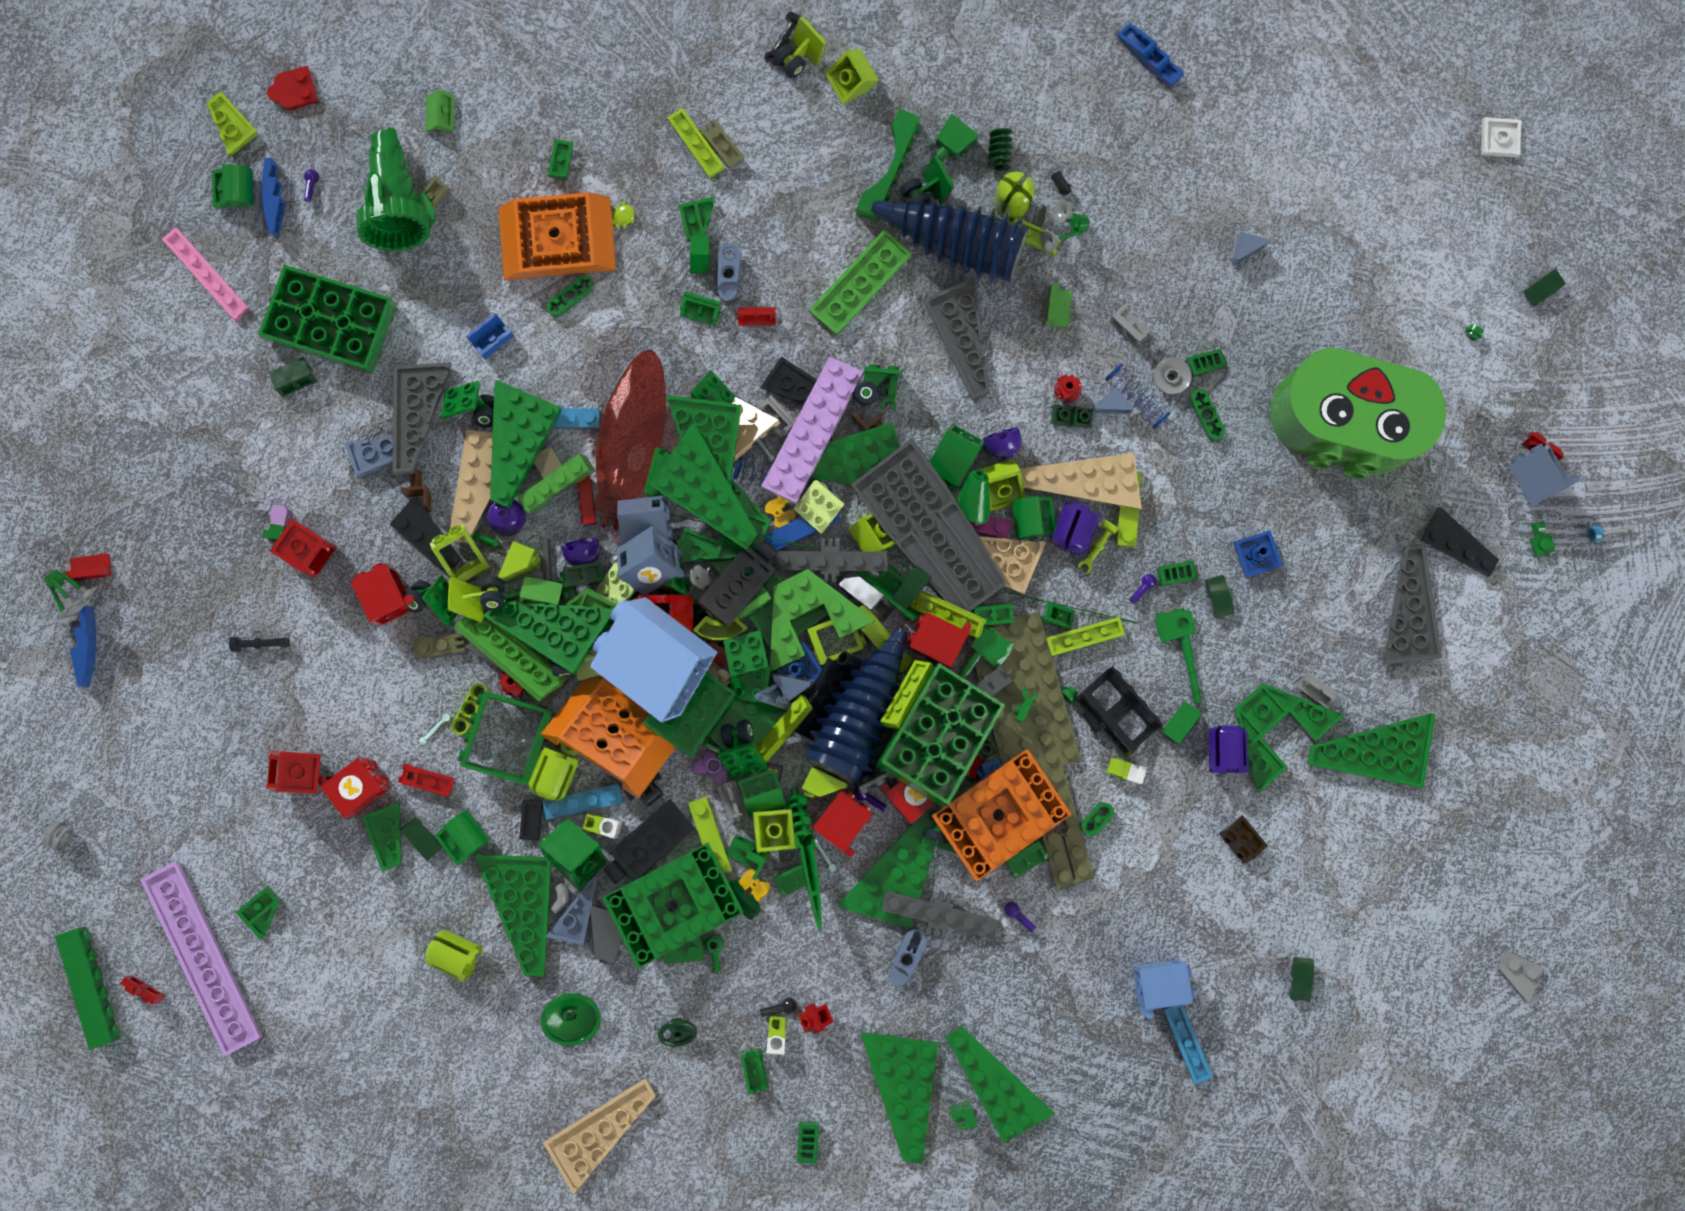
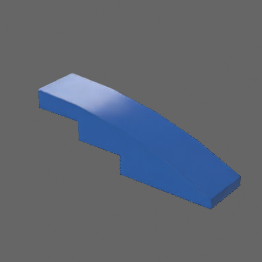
(1148, 53)
(272, 202)
(794, 532)
(84, 654)

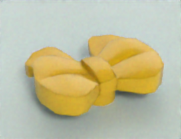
(775, 507)
(760, 888)

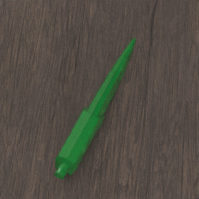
(805, 844)

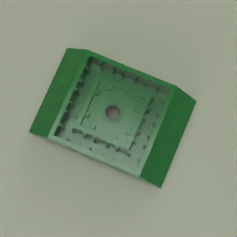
(701, 898)

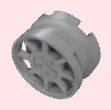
(58, 836)

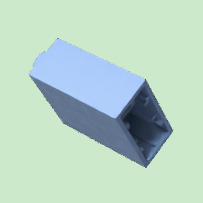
(651, 658)

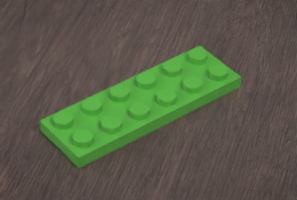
(860, 282)
(511, 656)

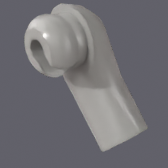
(562, 898)

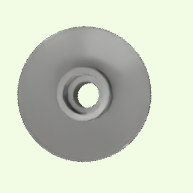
(1175, 367)

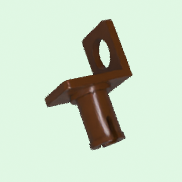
(875, 423)
(418, 490)

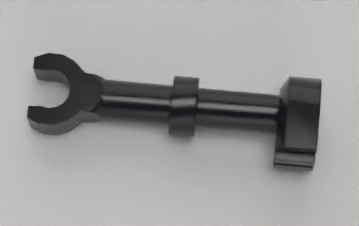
(784, 38)
(236, 643)

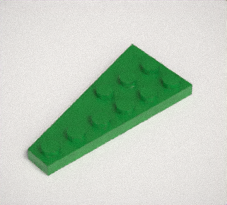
(1002, 1094)

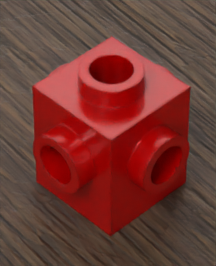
(1063, 393)
(509, 687)
(815, 1018)

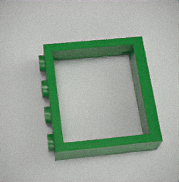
(535, 748)

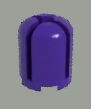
(1075, 528)
(1228, 749)

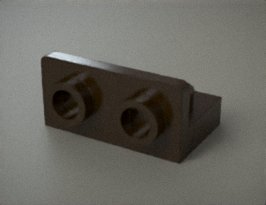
(1243, 840)

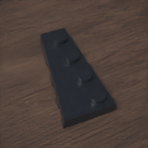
(789, 381)
(420, 530)
(1455, 541)

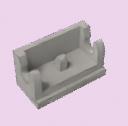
(1129, 325)
(774, 409)

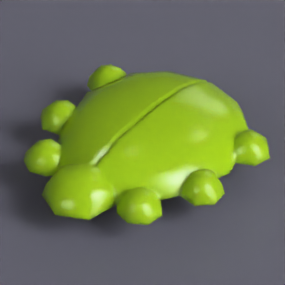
(623, 215)

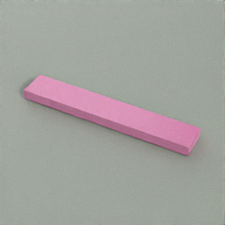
(206, 274)

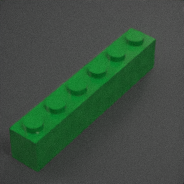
(87, 987)

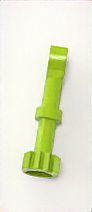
(1098, 546)

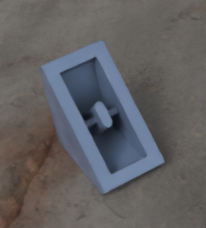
(1247, 246)
(1114, 403)
(792, 685)

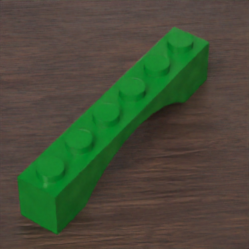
(903, 131)

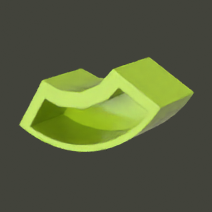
(716, 632)

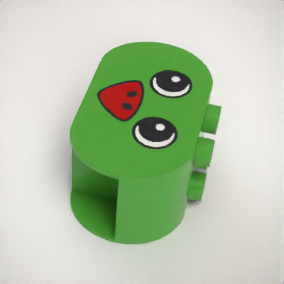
(1357, 412)

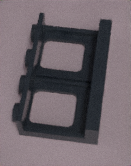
(1109, 719)

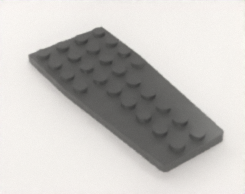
(930, 526)

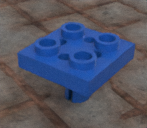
(1264, 551)
(799, 667)

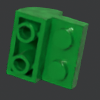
(232, 186)
(1033, 517)
(762, 792)
(462, 837)

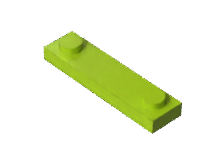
(695, 143)
(1128, 523)
(949, 612)
(878, 634)
(1085, 636)
(907, 694)
(784, 727)
(709, 831)

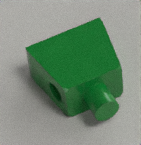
(955, 139)

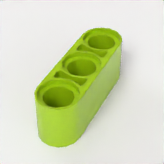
(462, 715)

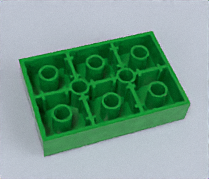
(327, 319)
(941, 736)

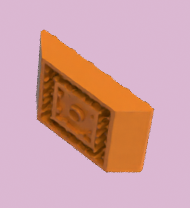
(580, 248)
(1028, 810)

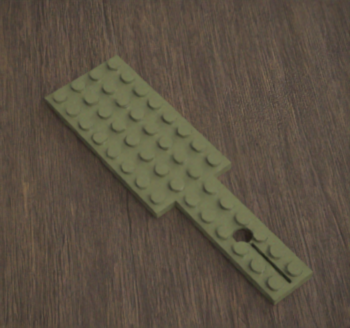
(1044, 733)

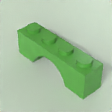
(545, 490)

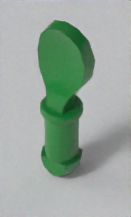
(487, 540)

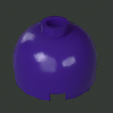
(1003, 443)
(506, 521)
(581, 551)

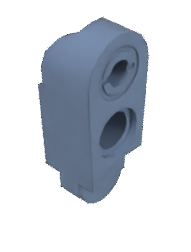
(728, 286)
(900, 972)

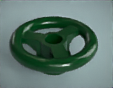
(677, 1029)

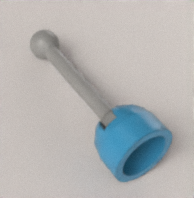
(1597, 533)

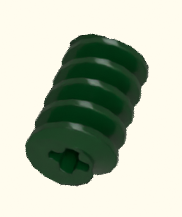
(998, 149)

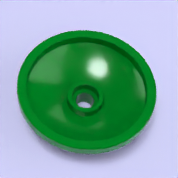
(570, 1027)

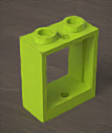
(470, 569)
(860, 641)

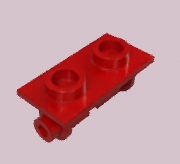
(756, 316)
(1536, 439)

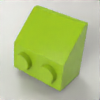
(851, 75)
(1004, 484)
(870, 534)
(519, 562)
(821, 784)
(774, 831)

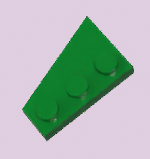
(385, 835)

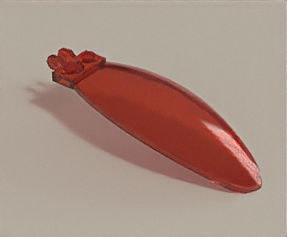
(630, 433)

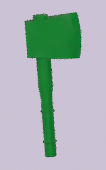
(1180, 625)
(989, 646)

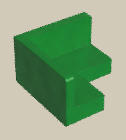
(746, 853)

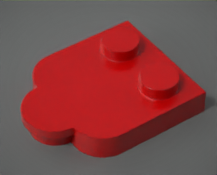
(293, 89)

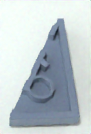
(775, 697)
(575, 921)

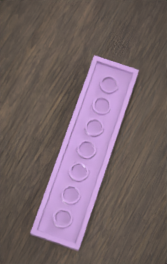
(812, 430)

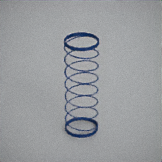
(1114, 372)
(738, 467)

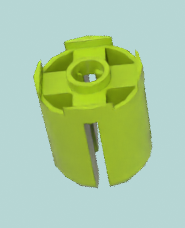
(1020, 195)
(552, 774)
(452, 955)

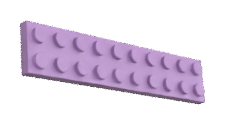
(201, 958)

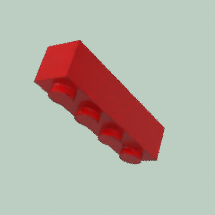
(587, 502)

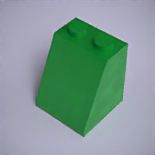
(956, 455)
(573, 853)

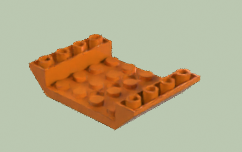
(631, 754)

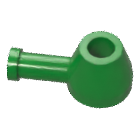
(714, 952)

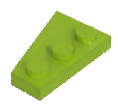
(231, 124)

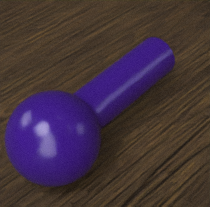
(311, 177)
(1148, 582)
(869, 798)
(1012, 910)

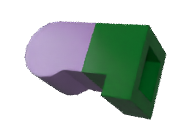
(280, 519)

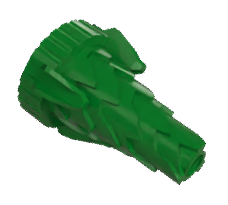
(392, 211)

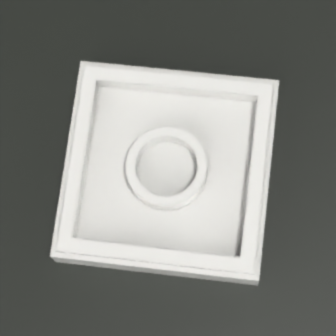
(1501, 137)

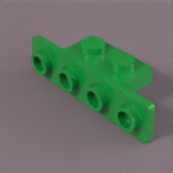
(888, 584)

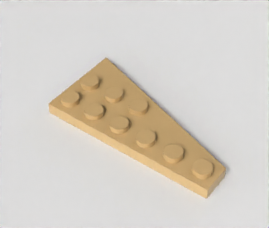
(752, 426)
(1096, 479)
(473, 482)
(1015, 560)
(588, 1140)

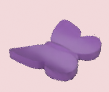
(711, 765)

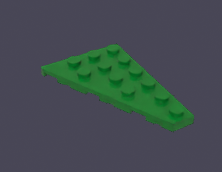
(519, 433)
(905, 1082)

